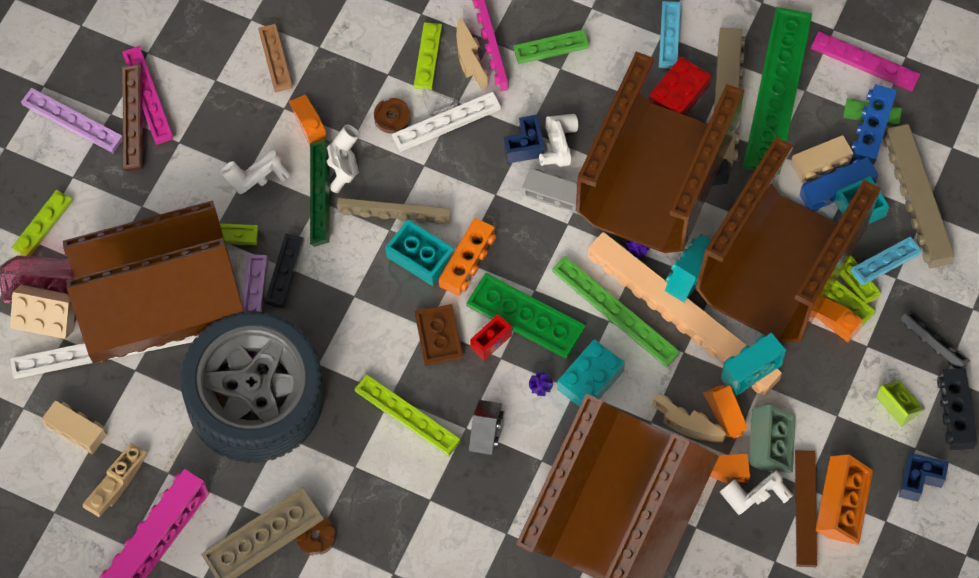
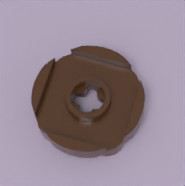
(389, 107)
(321, 545)

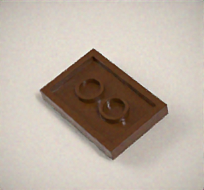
(438, 335)

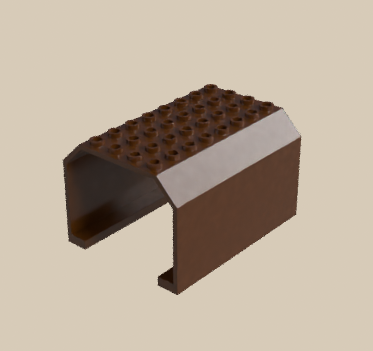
(653, 165)
(776, 257)
(151, 281)
(617, 495)

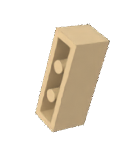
(822, 159)
(74, 426)

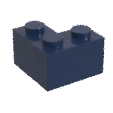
(527, 144)
(921, 471)

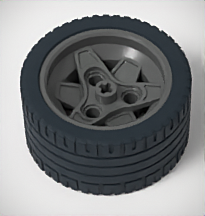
(277, 429)

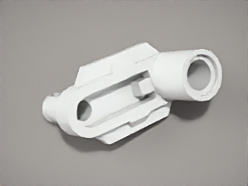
(556, 127)
(342, 157)
(243, 181)
(742, 501)

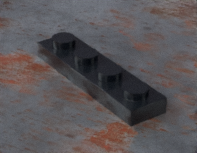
(284, 270)
(932, 337)

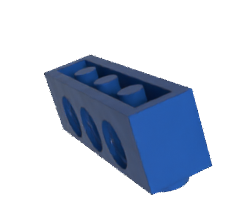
(885, 97)

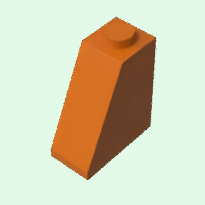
(726, 410)

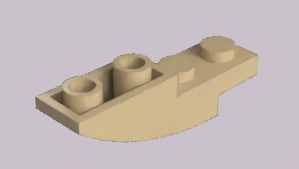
(468, 54)
(693, 426)
(116, 481)

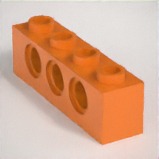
(478, 231)

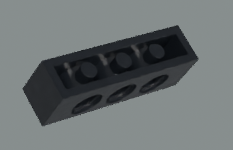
(957, 380)

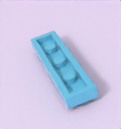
(669, 34)
(886, 261)

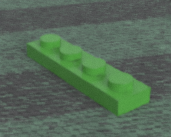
(551, 46)

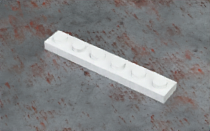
(446, 121)

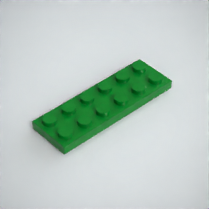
(526, 315)

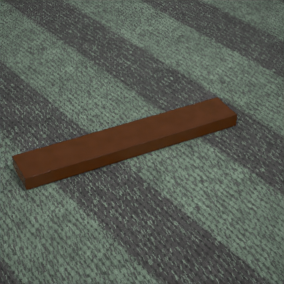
(132, 118)
(805, 509)

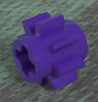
(636, 249)
(540, 383)

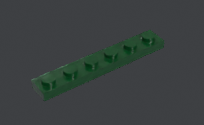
(319, 193)

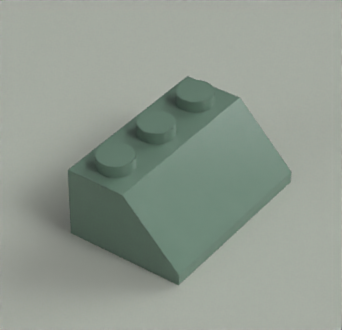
(772, 439)

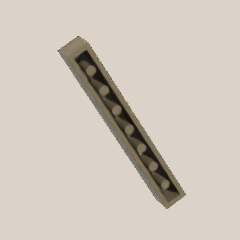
(729, 73)
(918, 196)

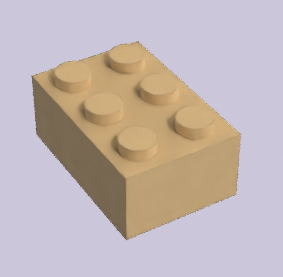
(42, 312)

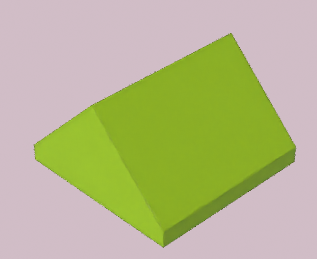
(899, 402)

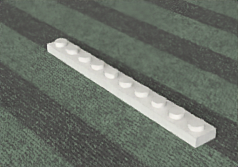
(65, 358)

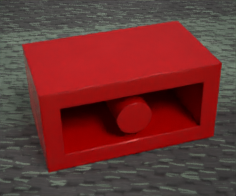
(491, 337)

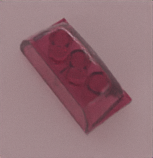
(34, 272)

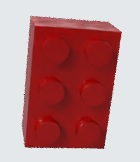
(681, 87)

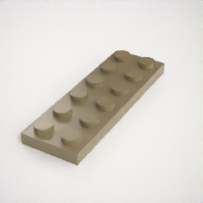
(262, 536)

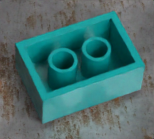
(419, 252)
(687, 270)
(753, 363)
(591, 373)

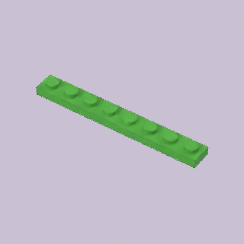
(616, 311)

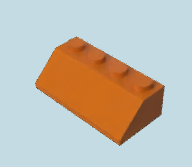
(844, 499)

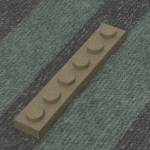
(392, 210)

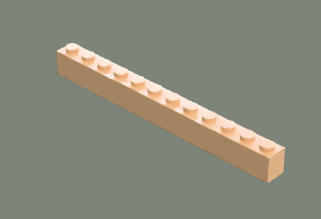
(685, 315)

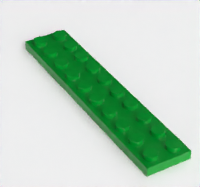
(778, 83)

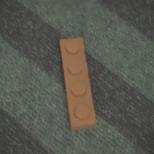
(275, 58)

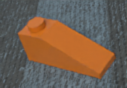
(308, 119)
(839, 319)
(732, 467)

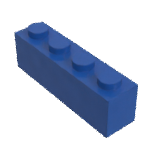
(824, 190)

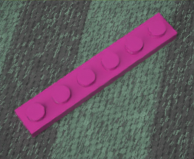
(491, 46)
(865, 61)
(150, 101)

